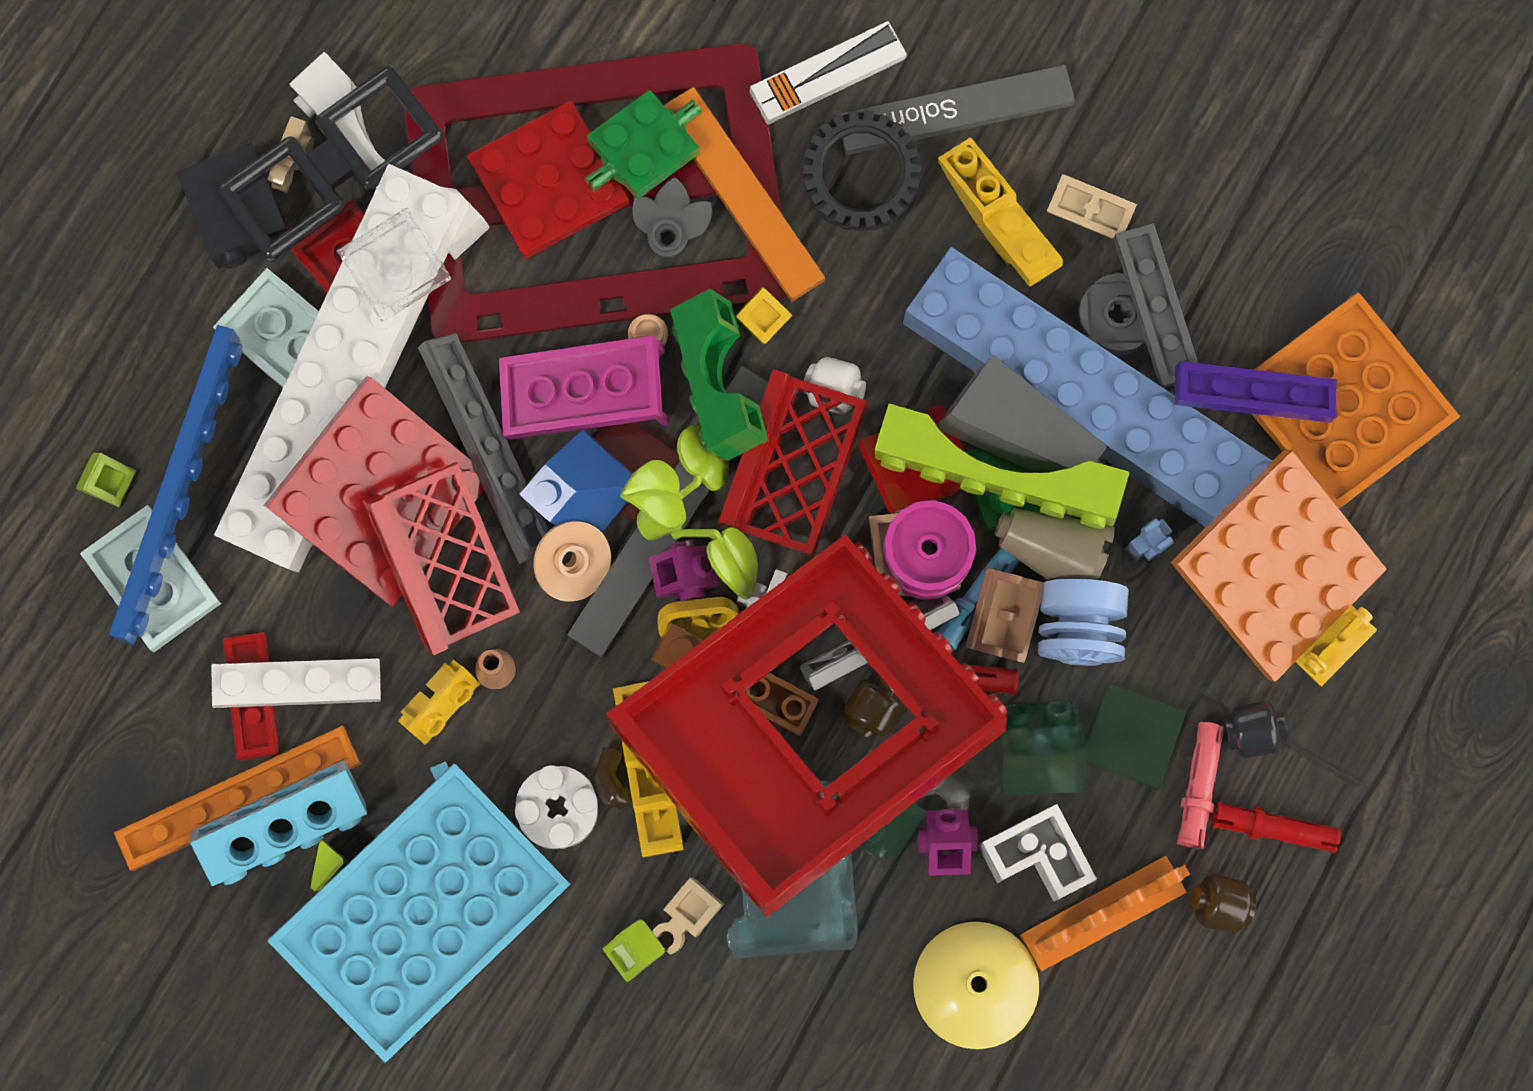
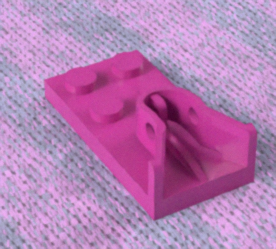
(581, 387)

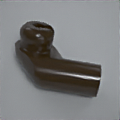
(606, 781)

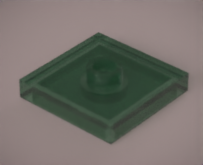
(1133, 736)

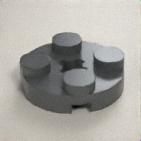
(1102, 329)

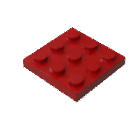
(540, 180)

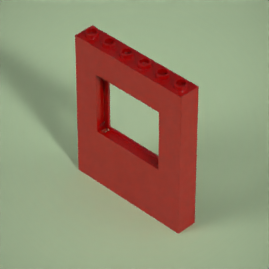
(741, 777)

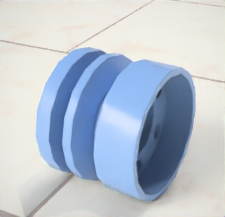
(1083, 619)

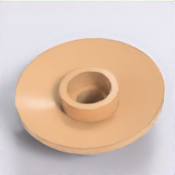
(587, 565)

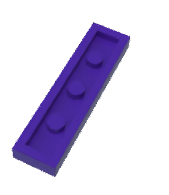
(1255, 392)

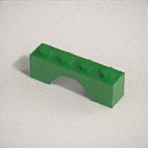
(705, 332)

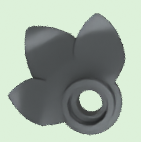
(671, 213)

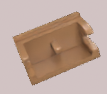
(1005, 615)

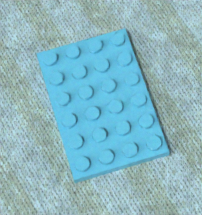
(418, 912)

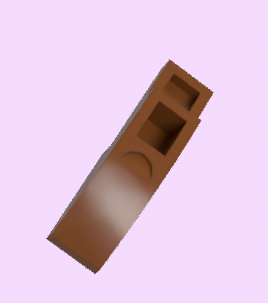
(776, 699)

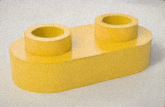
(698, 615)

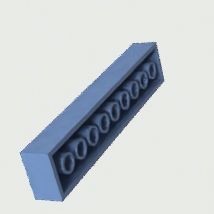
(1145, 433)

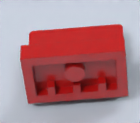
(907, 487)

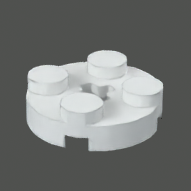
(533, 812)

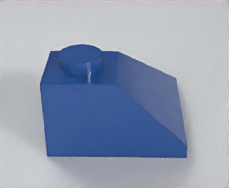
(579, 484)

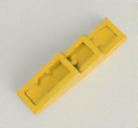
(653, 810)

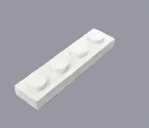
(295, 683)

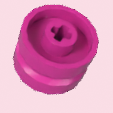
(939, 528)

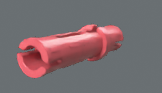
(1200, 788)

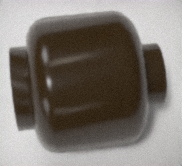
(873, 708)
(1223, 903)

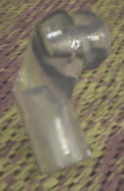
(953, 792)

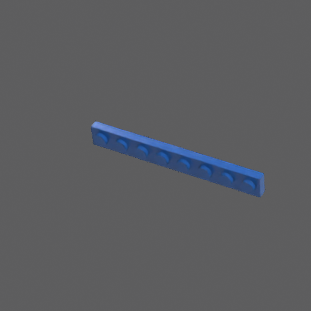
(172, 501)

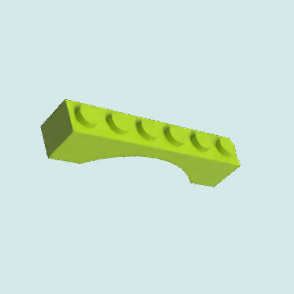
(1084, 491)

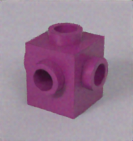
(683, 572)
(947, 842)

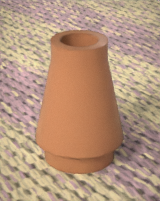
(501, 675)

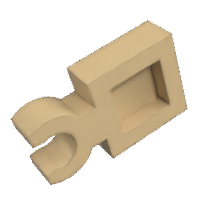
(282, 173)
(690, 911)

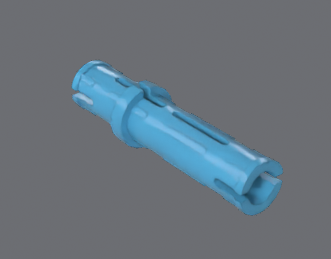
(957, 627)

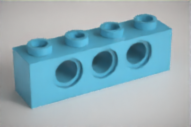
(291, 803)

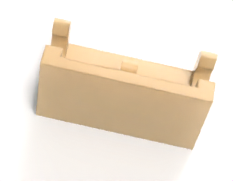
(1091, 207)

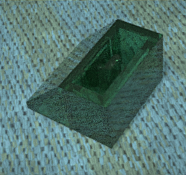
(1042, 749)

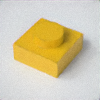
(763, 315)

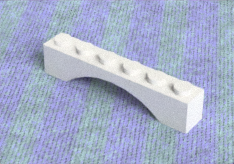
(325, 84)

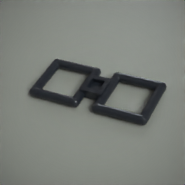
(328, 163)

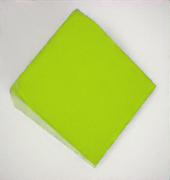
(106, 479)
(327, 865)
(634, 950)

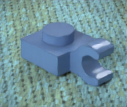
(1151, 541)

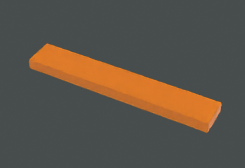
(749, 202)
(172, 827)

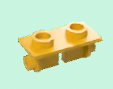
(1337, 644)
(452, 689)

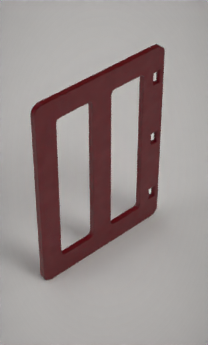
(646, 292)

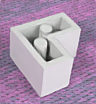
(1041, 842)

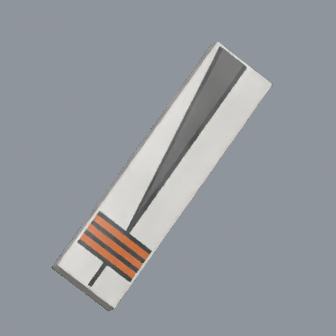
(827, 72)

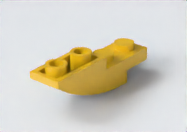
(998, 214)

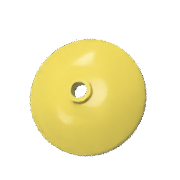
(945, 989)

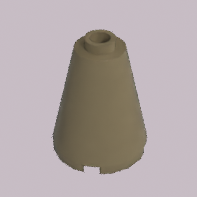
(1053, 544)

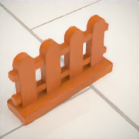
(1104, 912)

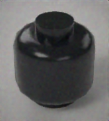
(1256, 729)

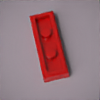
(255, 725)

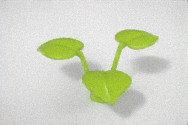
(657, 496)

